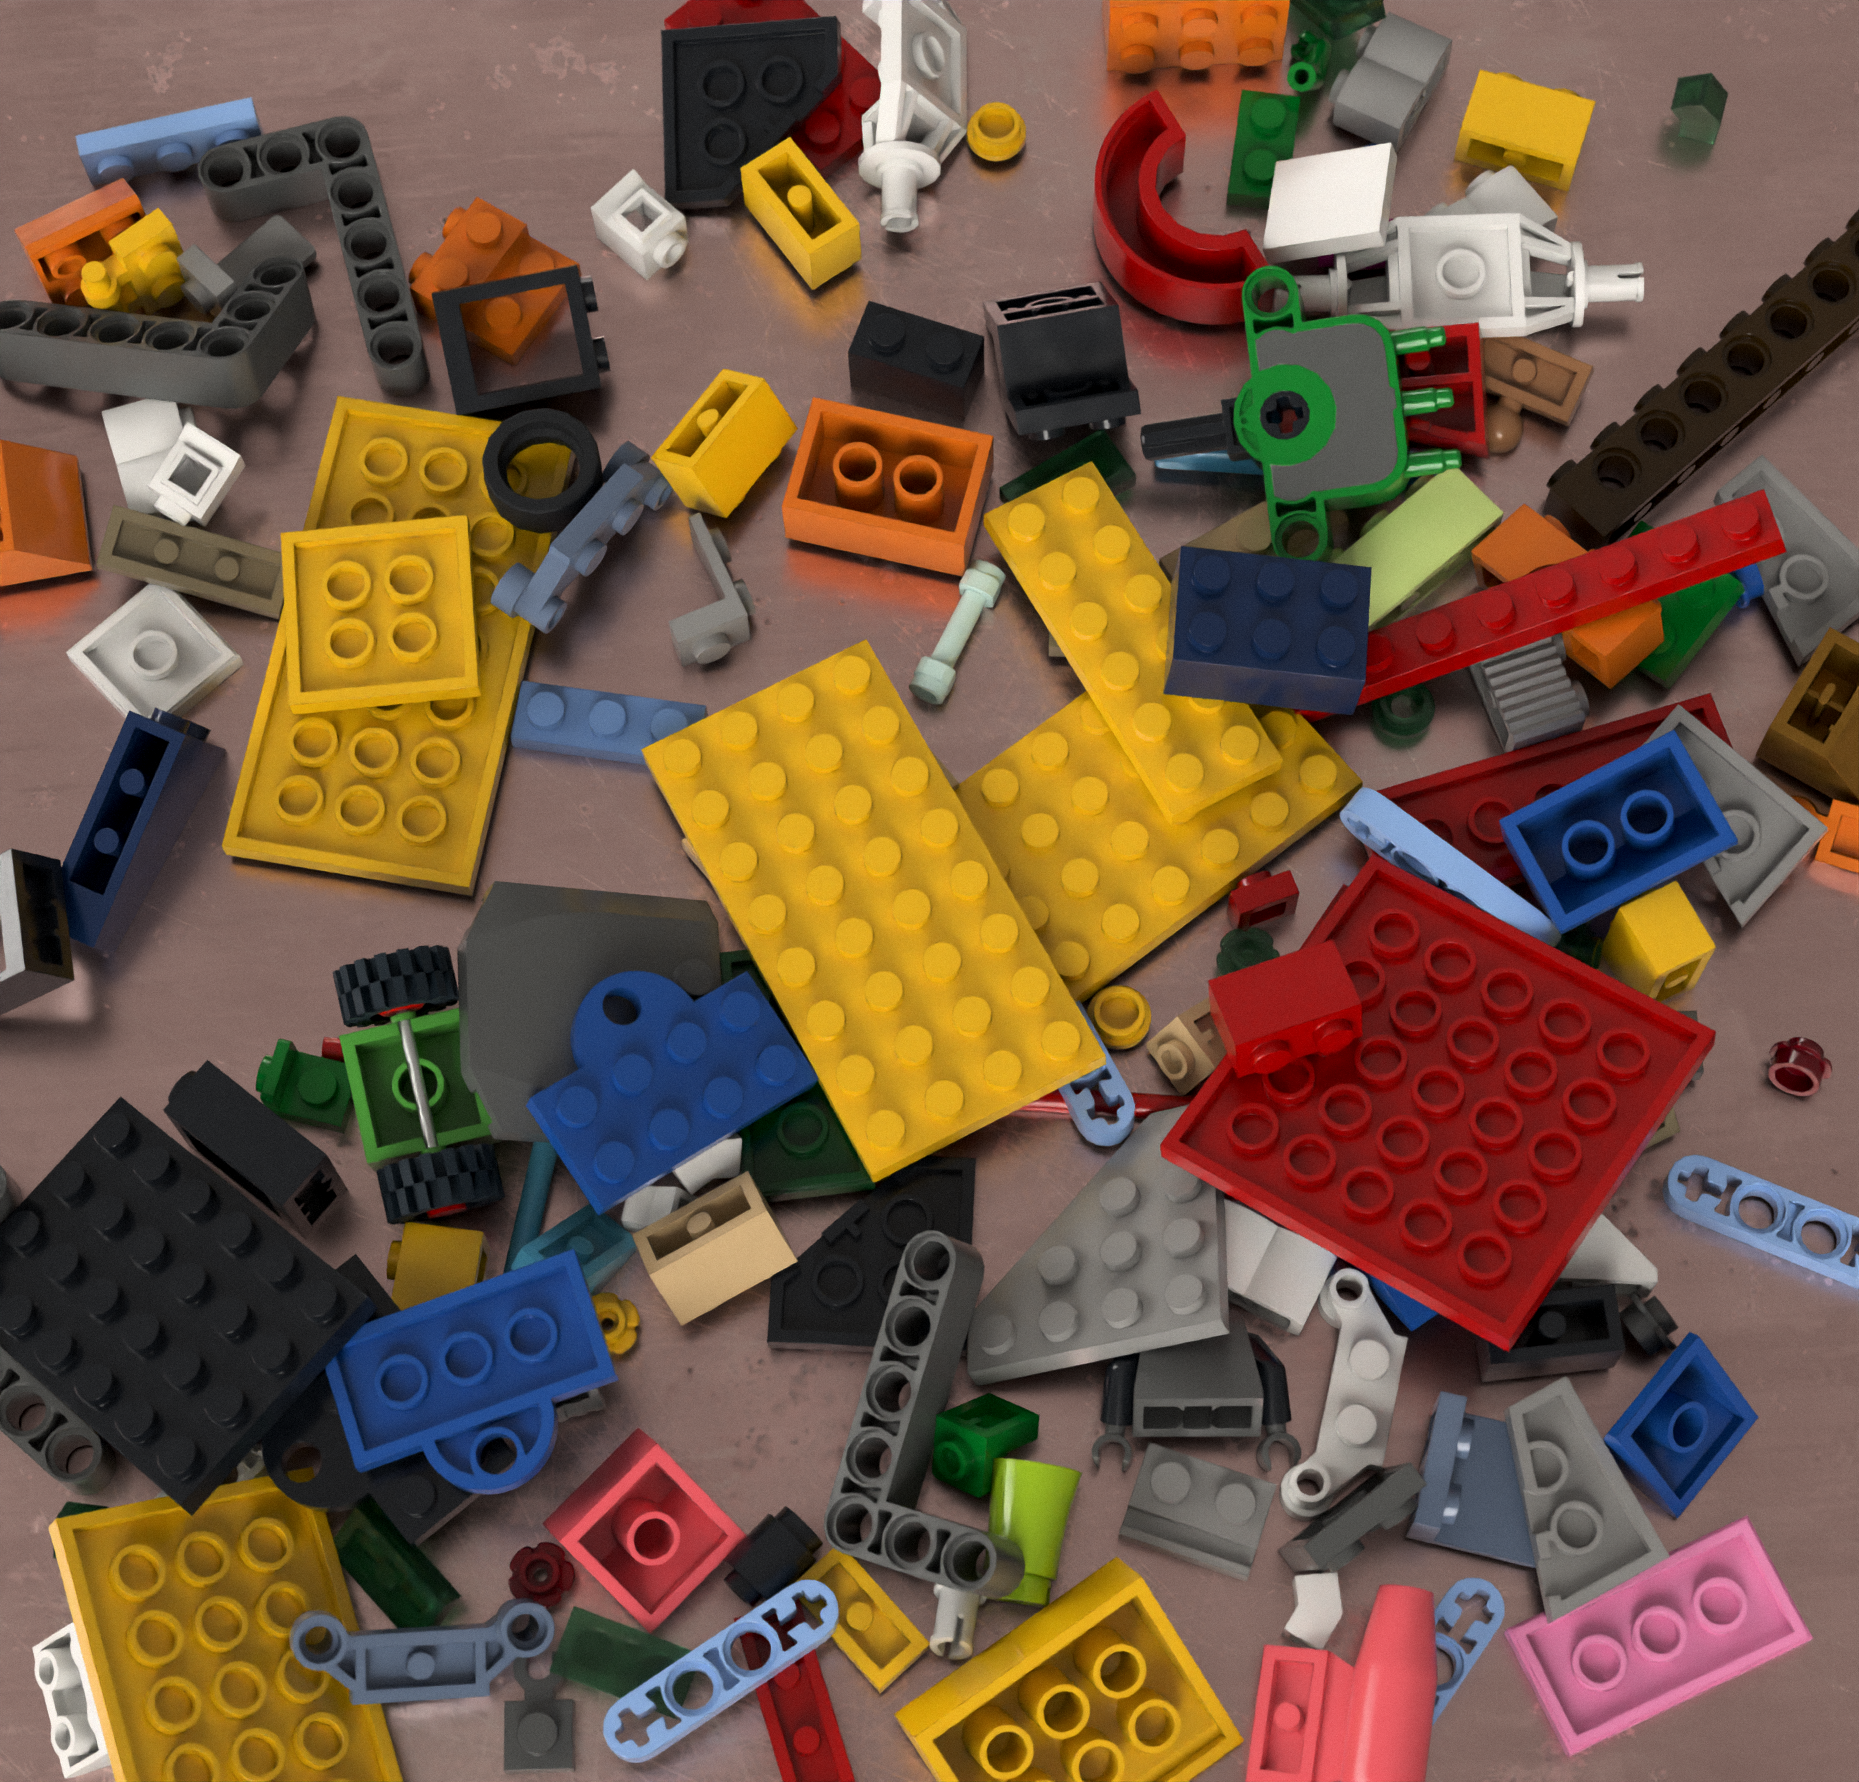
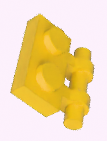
(140, 271)

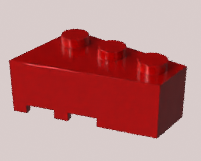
(1461, 368)

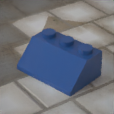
(1616, 832)

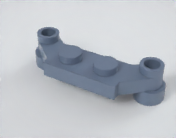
(581, 546)
(422, 1660)

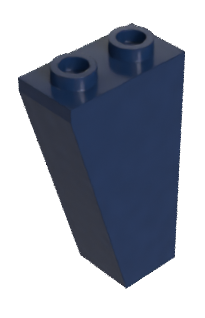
(134, 822)

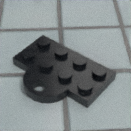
(405, 1489)

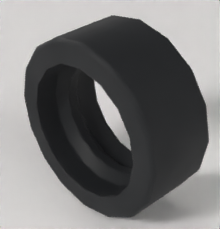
(534, 428)

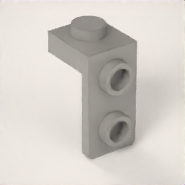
(212, 284)
(713, 629)

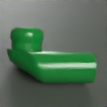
(1315, 59)

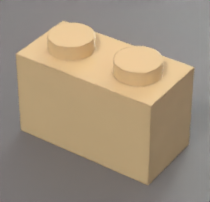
(714, 1248)

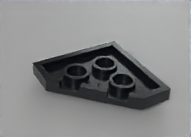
(736, 96)
(846, 1277)

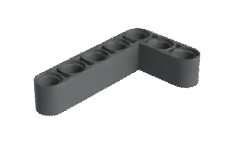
(360, 231)
(164, 357)
(61, 1428)
(911, 1431)

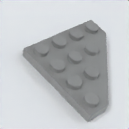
(1115, 1274)

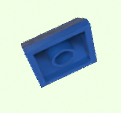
(1680, 1427)

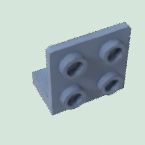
(1470, 1487)

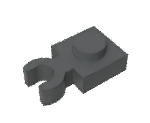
(540, 1728)

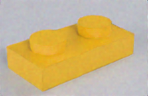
(870, 1624)

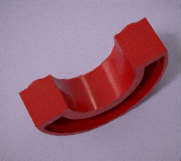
(1143, 247)

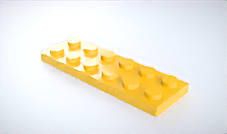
(1111, 621)

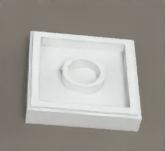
(1330, 203)
(155, 655)

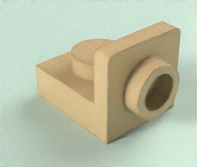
(1188, 1047)

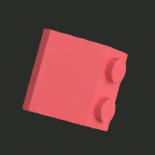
(644, 1529)

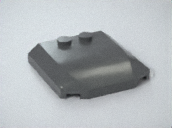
(535, 961)

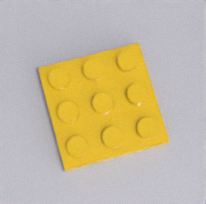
(380, 614)

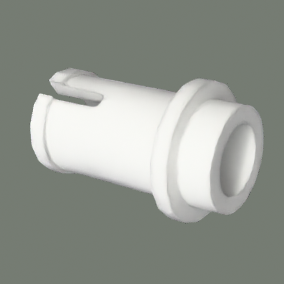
(955, 1621)

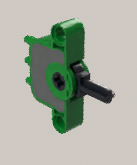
(1349, 407)

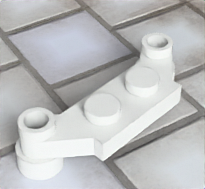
(1357, 1399)

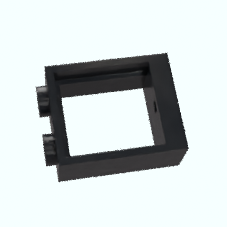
(457, 351)
(32, 928)
(254, 1148)

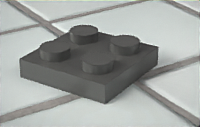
(1335, 1535)

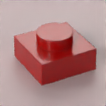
(1262, 899)

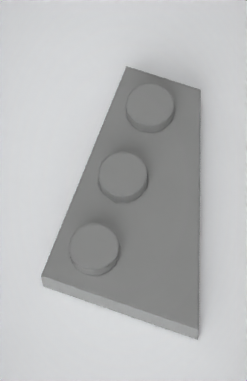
(1817, 576)
(1769, 824)
(1575, 1502)

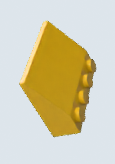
(1076, 1696)

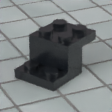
(1061, 360)

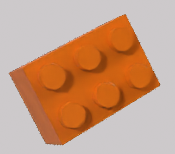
(1192, 33)
(888, 486)

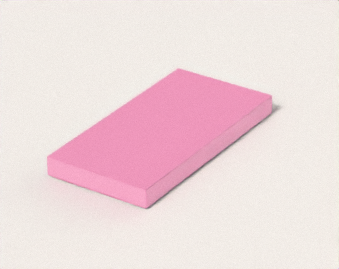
(1659, 1637)

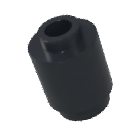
(771, 1557)

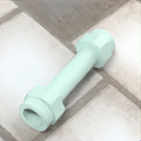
(979, 589)

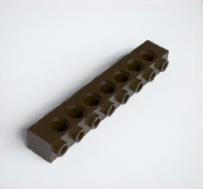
(1605, 515)

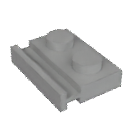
(1197, 1511)

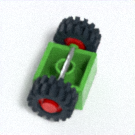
(408, 1086)

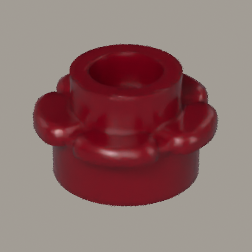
(1798, 1066)
(547, 1557)

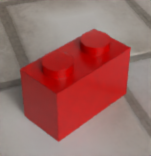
(1286, 1009)

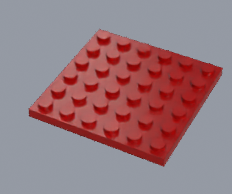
(1468, 1120)

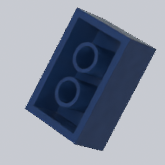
(1267, 630)

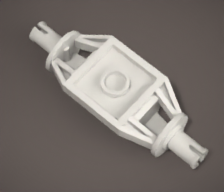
(918, 102)
(1468, 272)

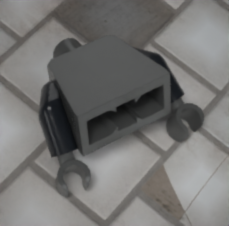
(1199, 1390)

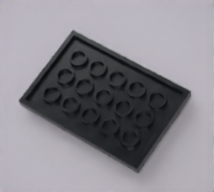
(166, 1304)

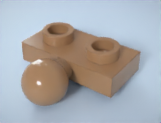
(1529, 378)

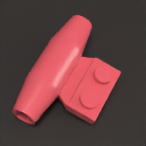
(1349, 1722)

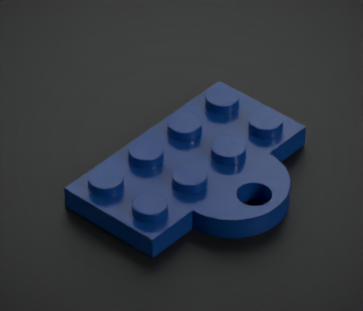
(665, 1083)
(473, 1372)

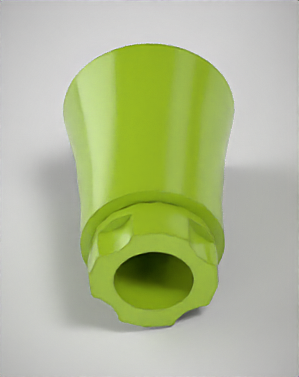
(1032, 1509)

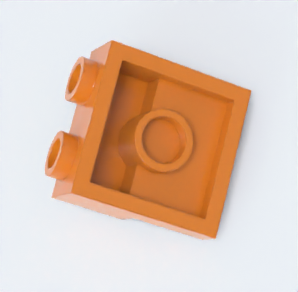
(486, 247)

